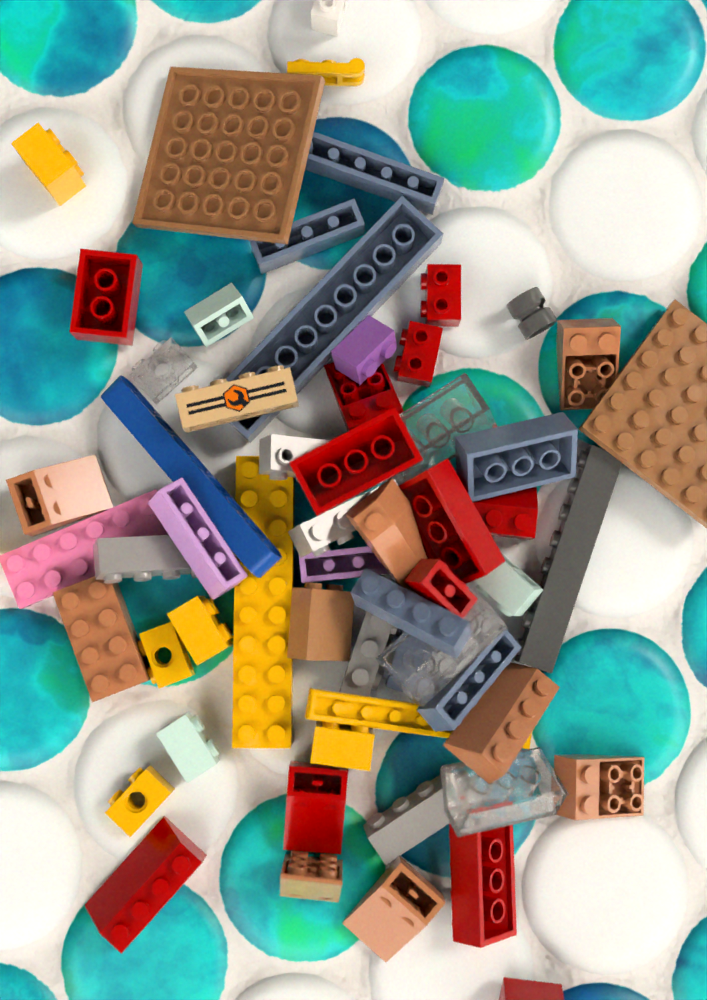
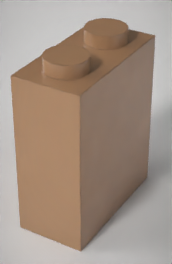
(320, 623)

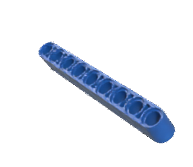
(180, 462)

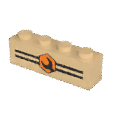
(236, 399)

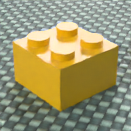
(50, 163)
(201, 629)
(342, 745)

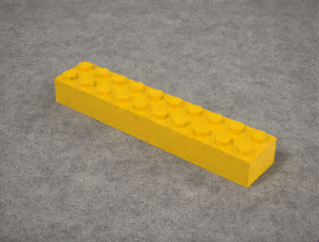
(262, 617)

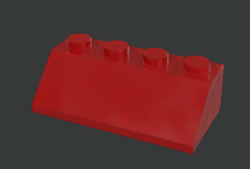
(356, 461)
(511, 514)
(450, 523)
(143, 884)
(483, 886)

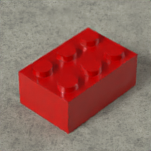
(106, 297)

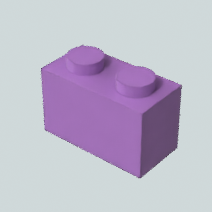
(364, 349)

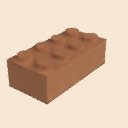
(102, 637)

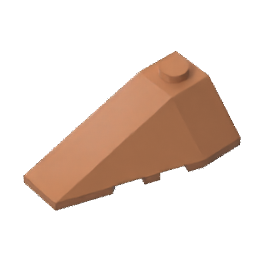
(389, 530)

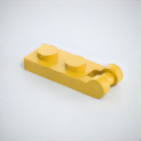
(333, 73)

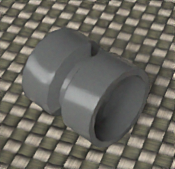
(531, 312)

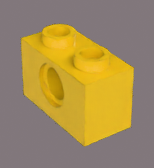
(178, 667)
(126, 812)

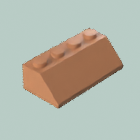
(502, 721)

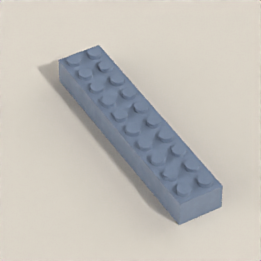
(342, 301)

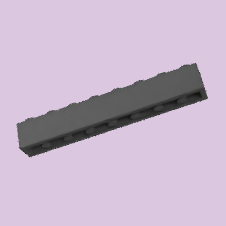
(568, 559)

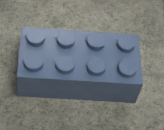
(517, 456)

